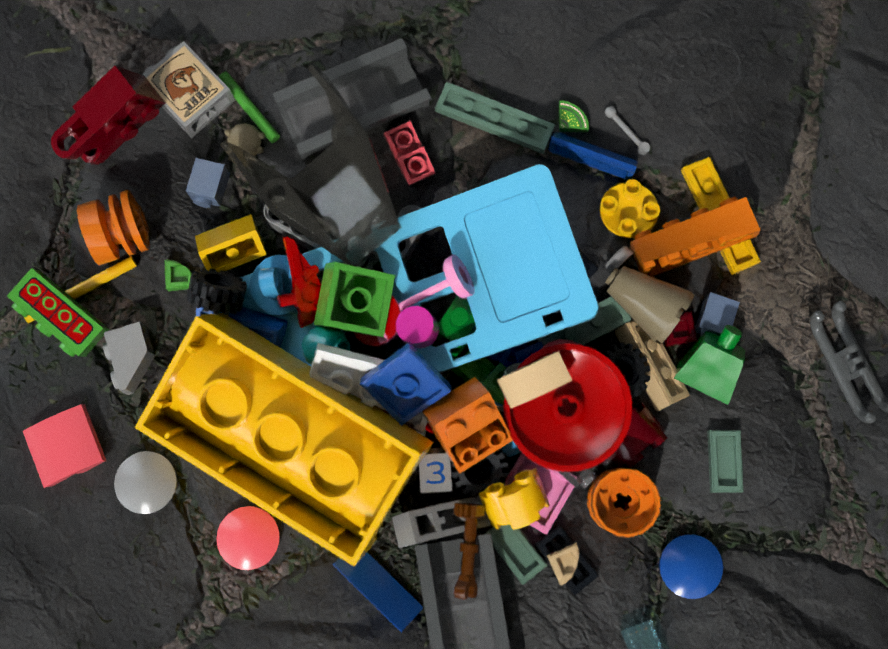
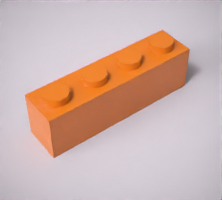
(695, 237)

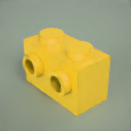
(230, 244)

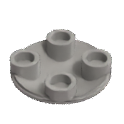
(145, 482)

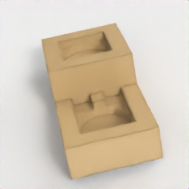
(534, 379)

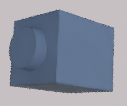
(207, 183)
(716, 314)

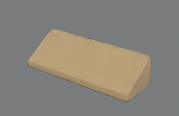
(662, 387)

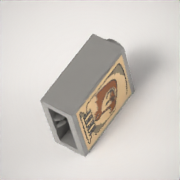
(189, 88)

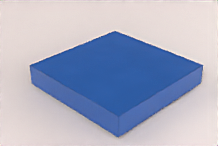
(405, 384)

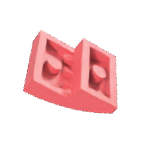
(64, 445)

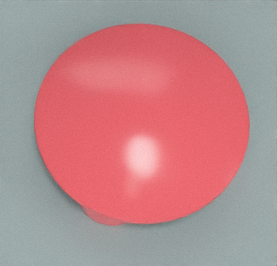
(248, 538)

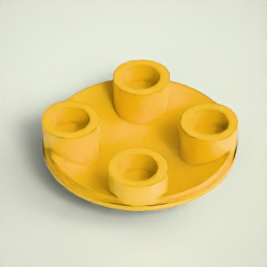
(629, 209)

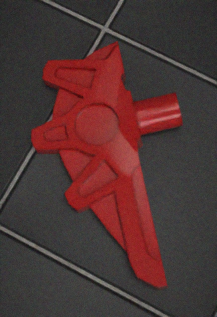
(305, 285)

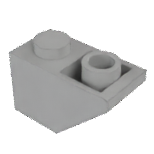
(130, 355)

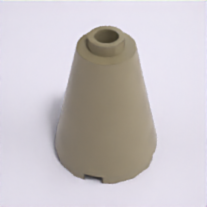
(649, 301)

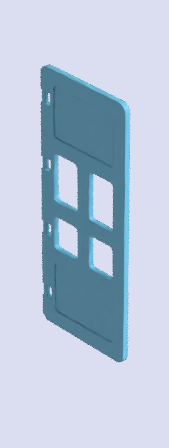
(516, 253)

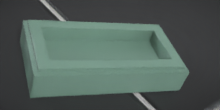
(725, 461)
(517, 552)

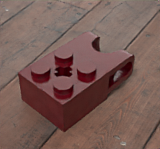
(108, 116)

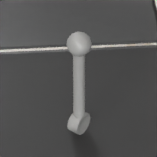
(643, 147)

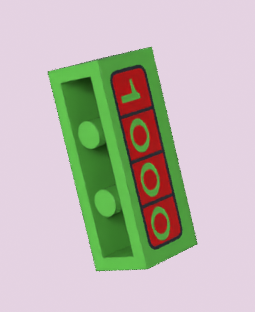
(57, 313)

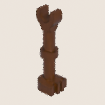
(466, 584)

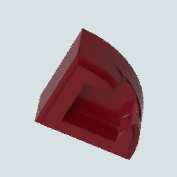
(683, 332)

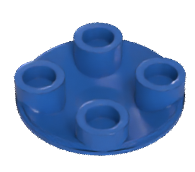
(691, 566)

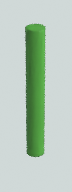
(249, 107)

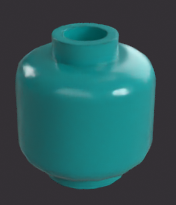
(326, 336)

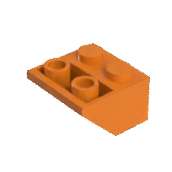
(468, 424)

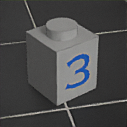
(435, 472)

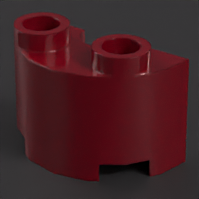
(643, 431)

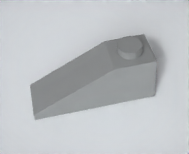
(432, 523)

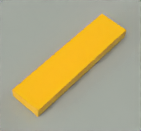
(708, 193)

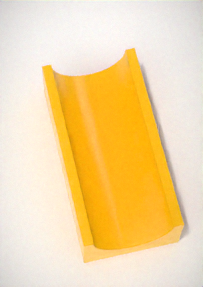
(281, 436)

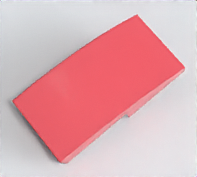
(409, 153)

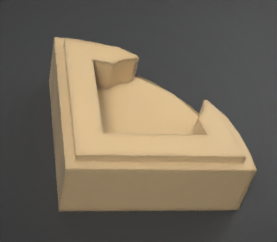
(564, 562)

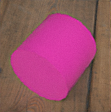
(417, 326)

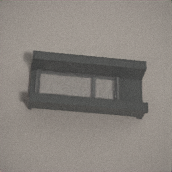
(374, 86)
(456, 621)

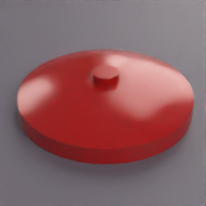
(577, 421)

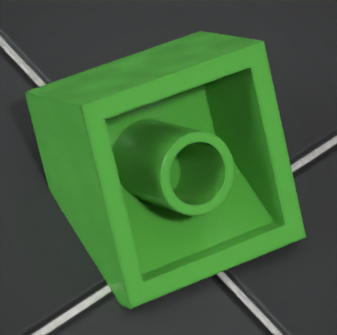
(354, 299)

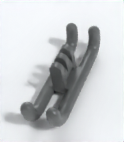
(848, 363)

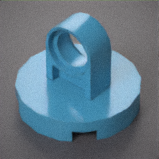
(268, 281)

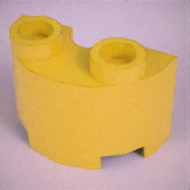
(517, 502)

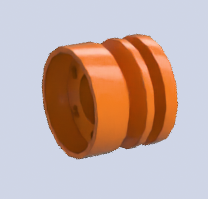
(107, 229)
(640, 507)

